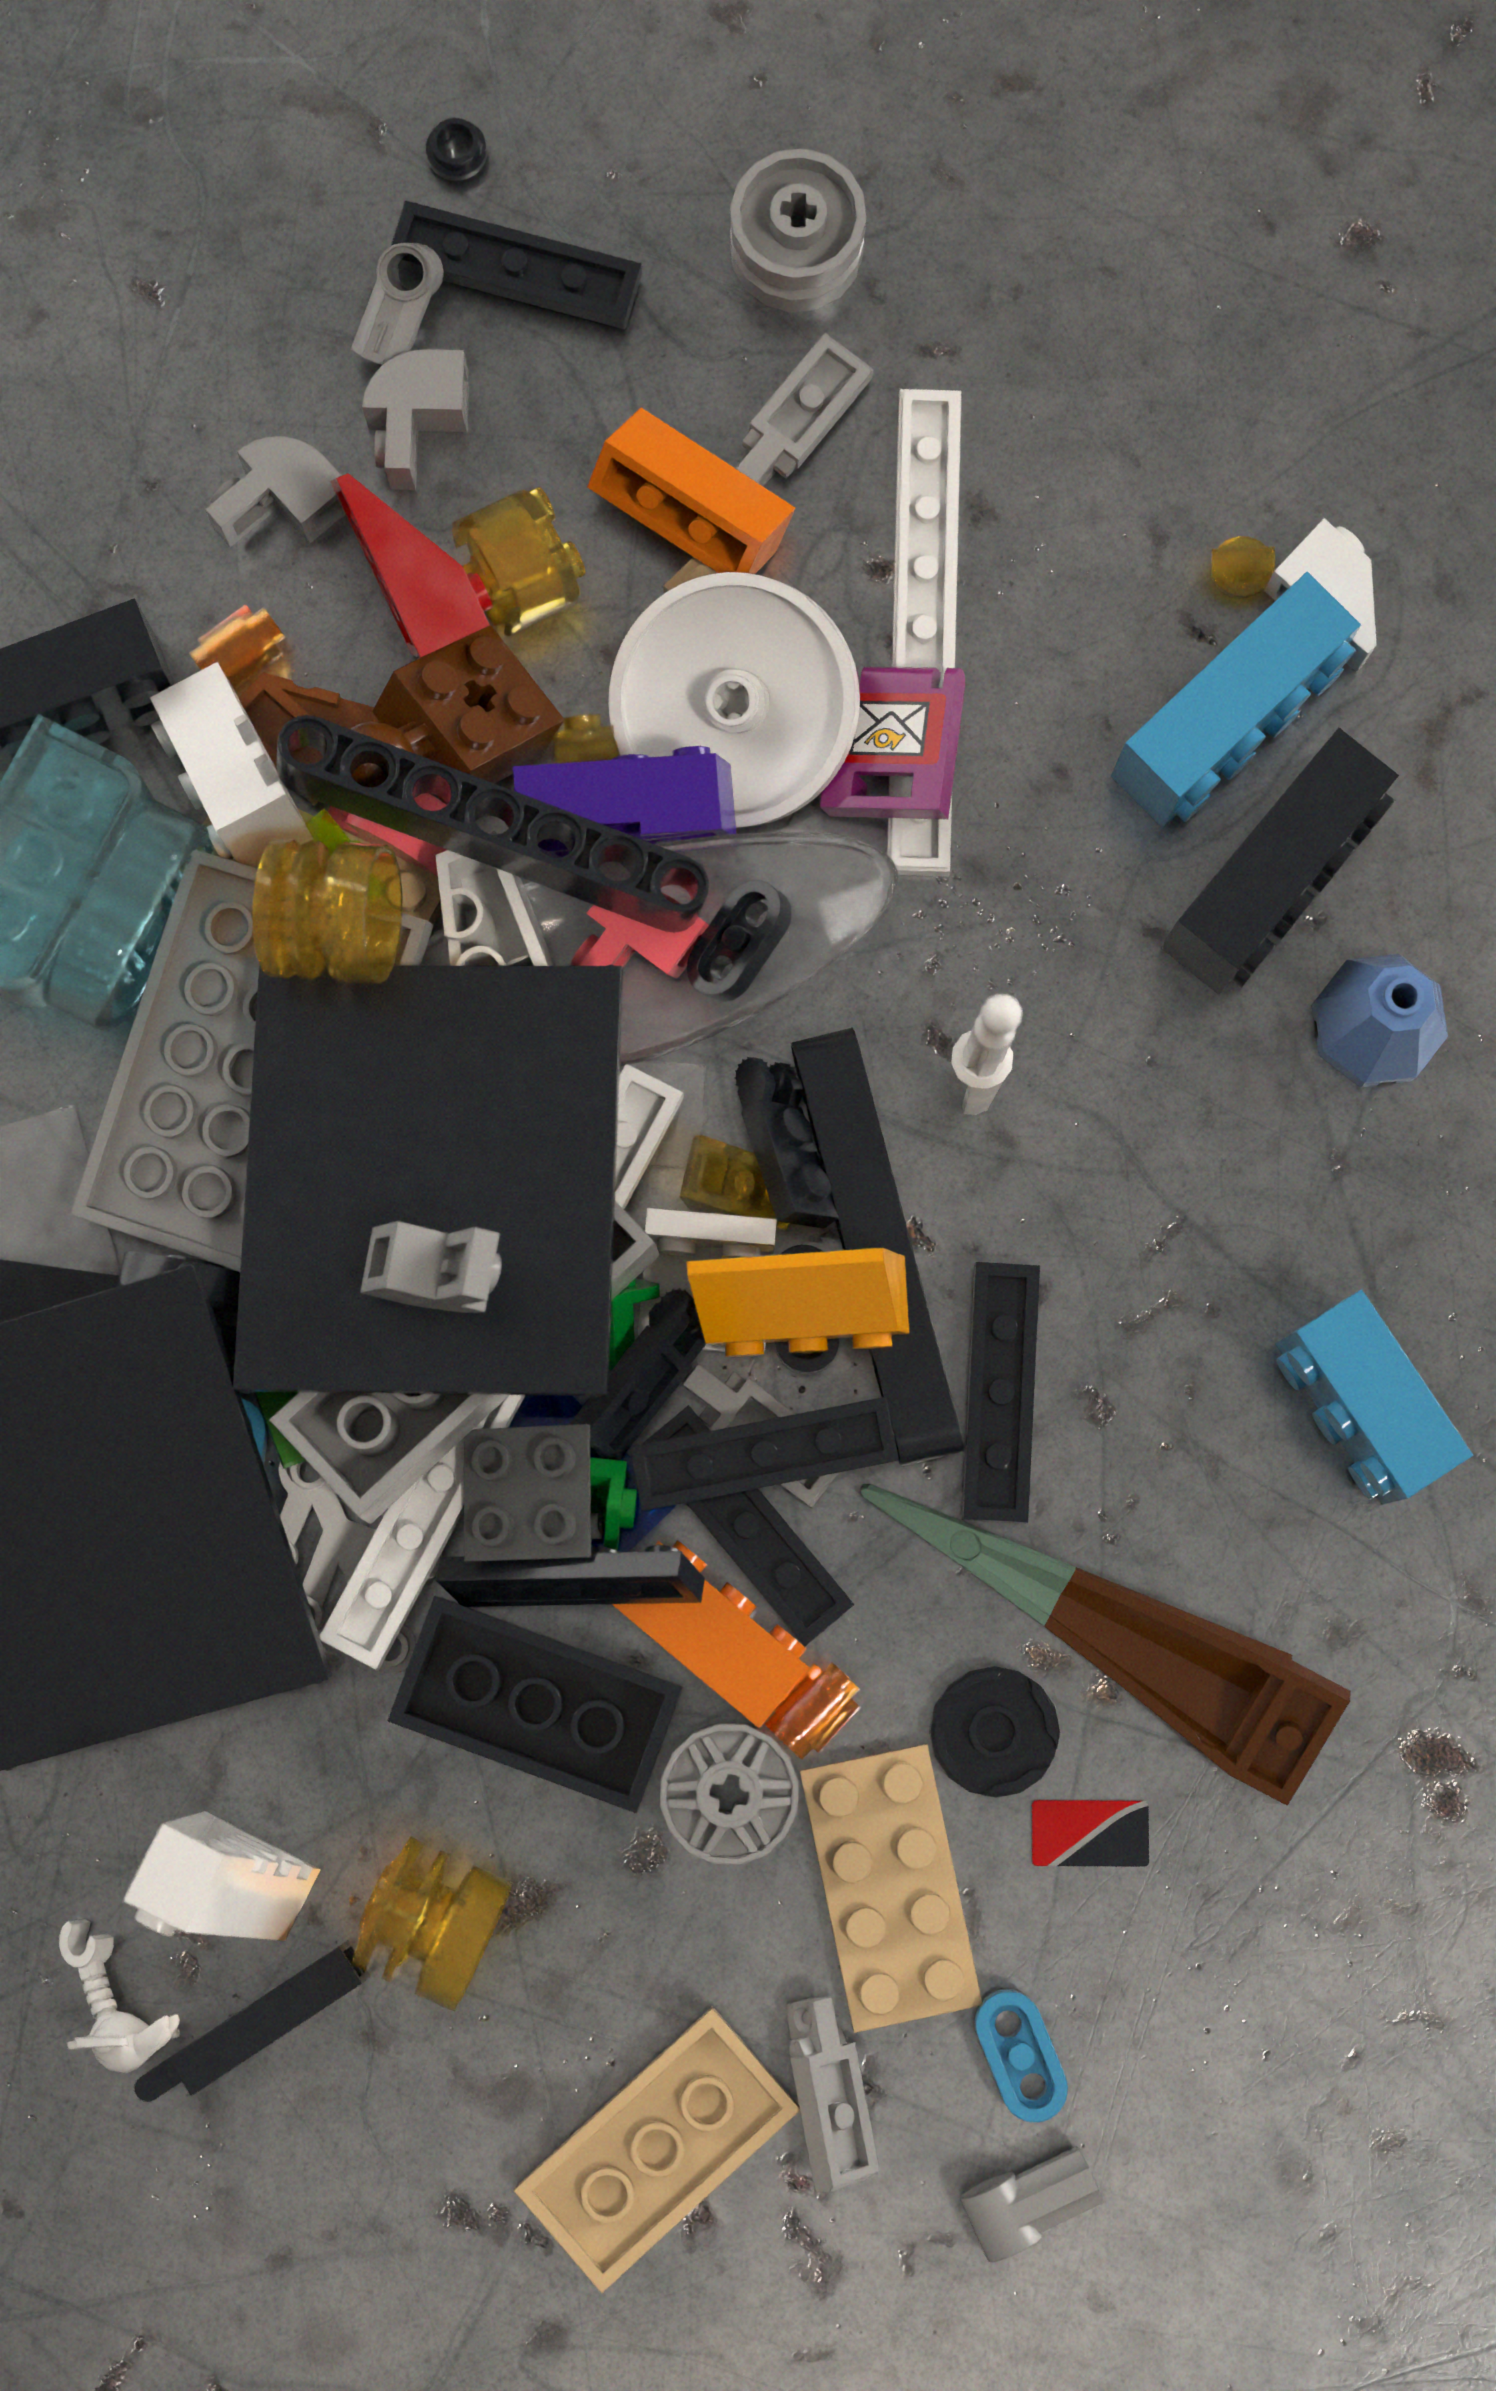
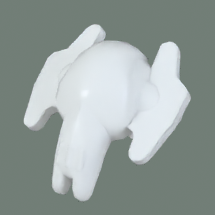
(117, 2037)

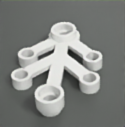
(340, 1544)

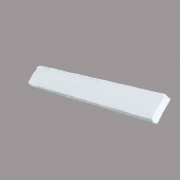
(925, 587)

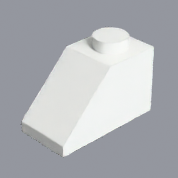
(1342, 568)

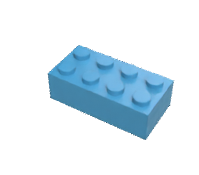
(1235, 700)

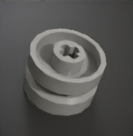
(797, 230)

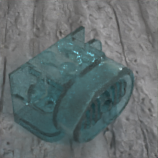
(84, 876)

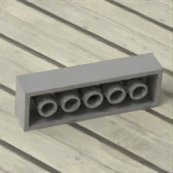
(384, 1442)

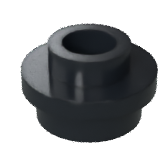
(456, 133)

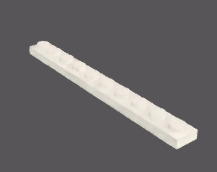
(427, 1513)

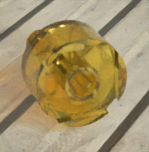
(520, 559)

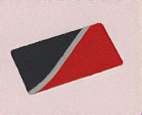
(1090, 1833)

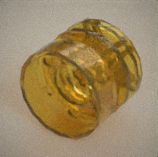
(328, 911)
(431, 1923)

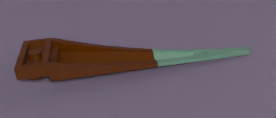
(1215, 1687)

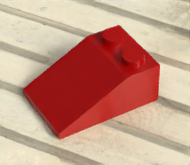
(420, 581)

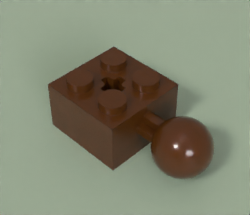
(465, 710)

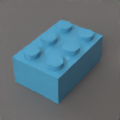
(1371, 1400)

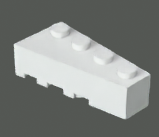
(487, 915)
(218, 1882)

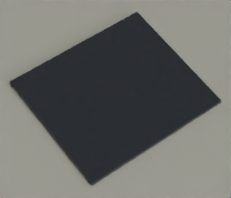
(444, 1110)
(135, 1526)

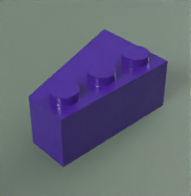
(638, 794)

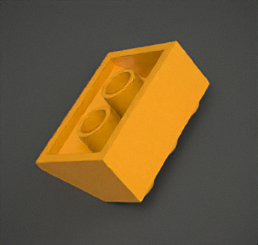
(801, 1300)

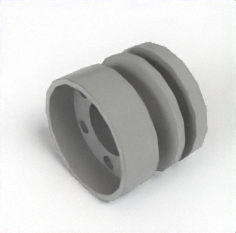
(750, 1827)

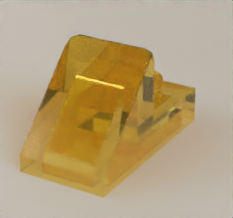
(725, 1181)

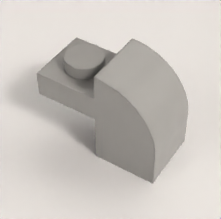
(413, 395)
(279, 476)
(432, 1267)

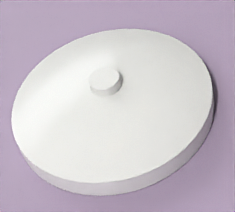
(750, 677)

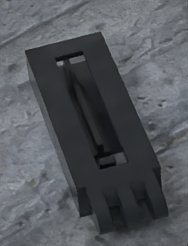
(255, 2025)

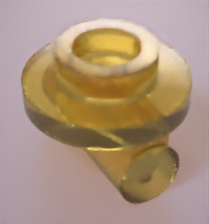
(1242, 566)
(584, 740)

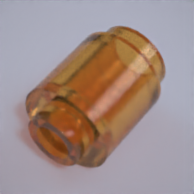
(241, 645)
(814, 1710)

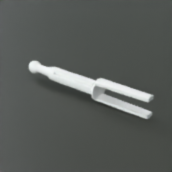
(984, 1054)

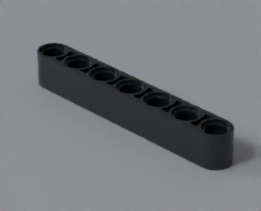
(472, 798)
(872, 1217)

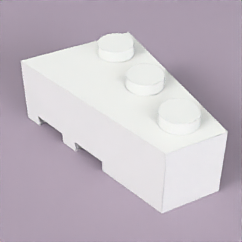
(226, 766)

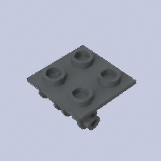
(528, 1494)

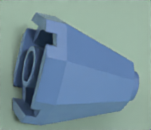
(1379, 1020)

